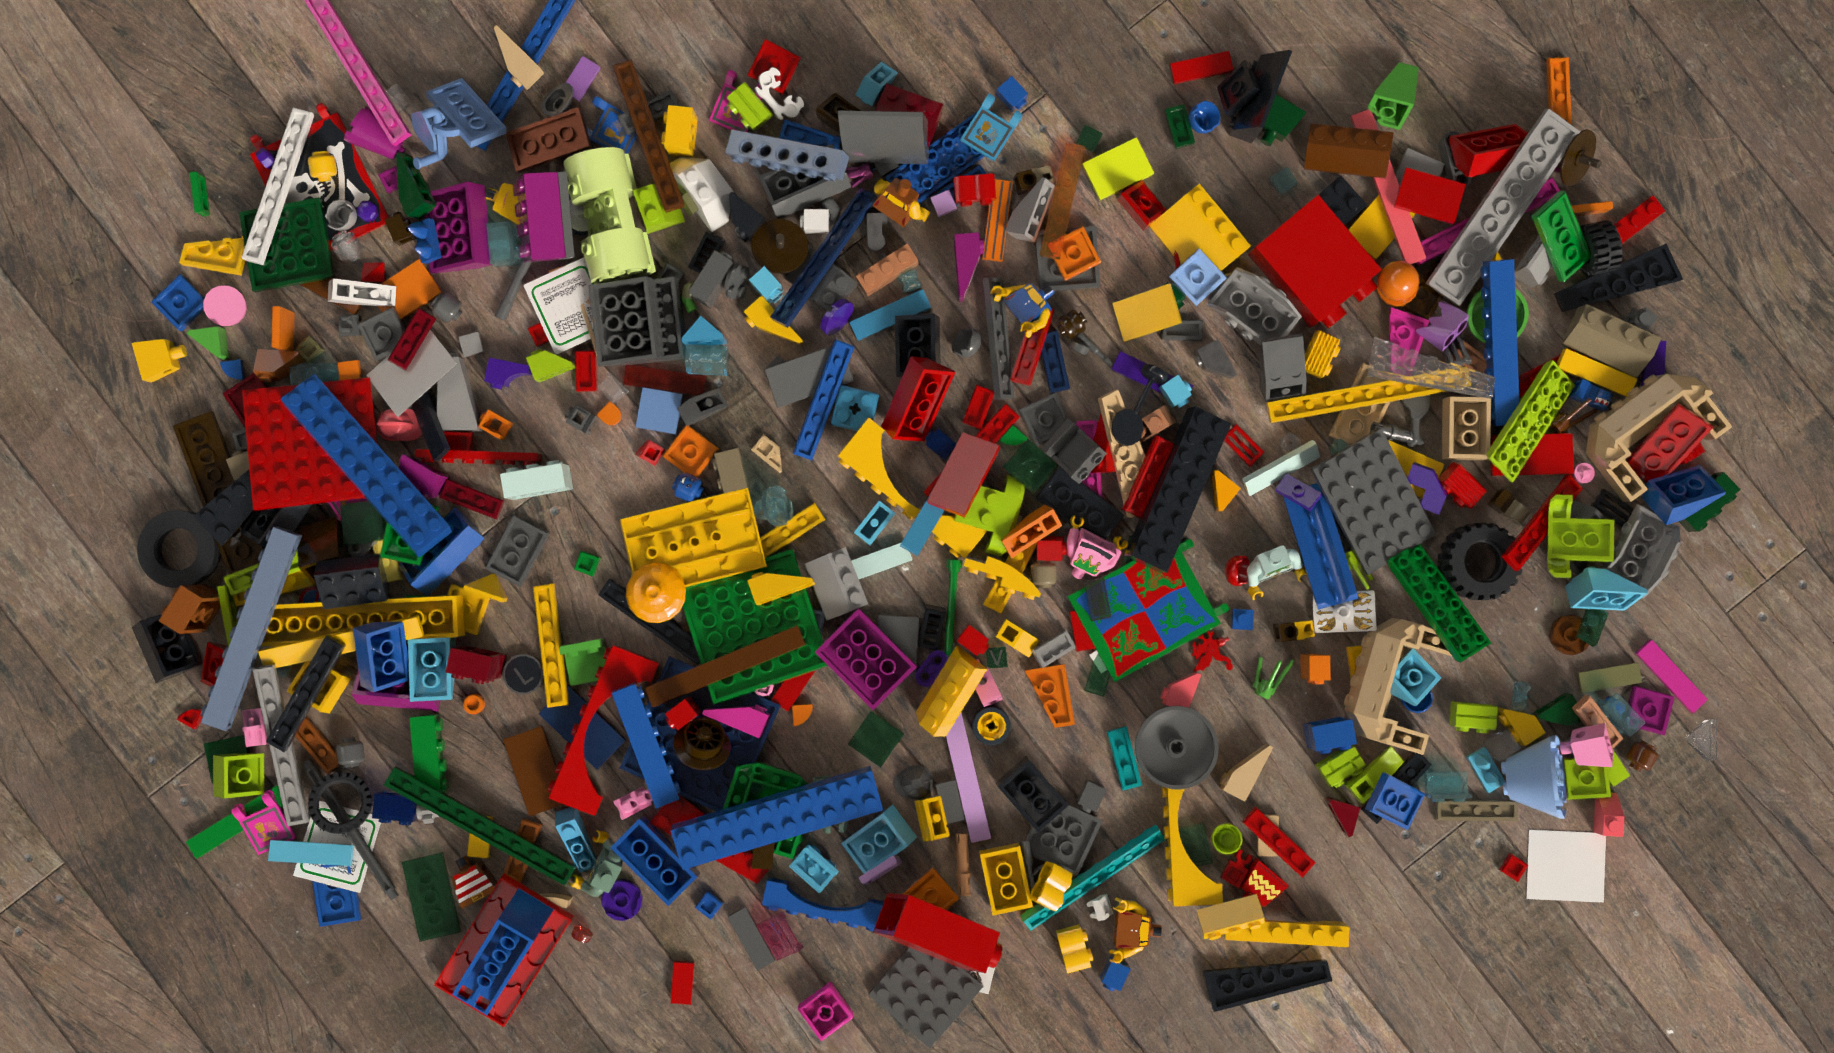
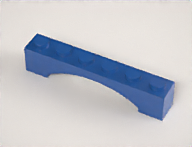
(781, 896)

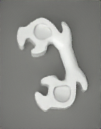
(790, 108)

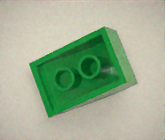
(396, 549)

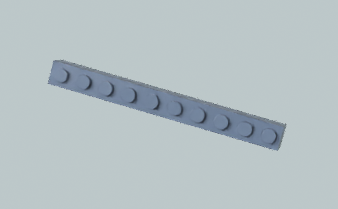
(251, 628)

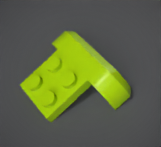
(995, 512)
(1575, 538)

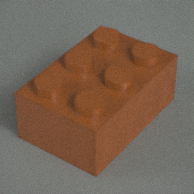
(191, 609)

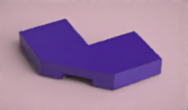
(1427, 479)

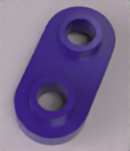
(931, 668)

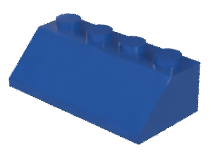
(445, 555)
(654, 860)

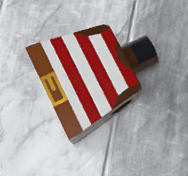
(472, 881)

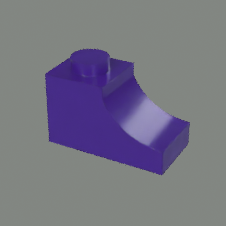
(502, 372)

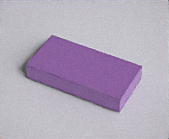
(582, 77)

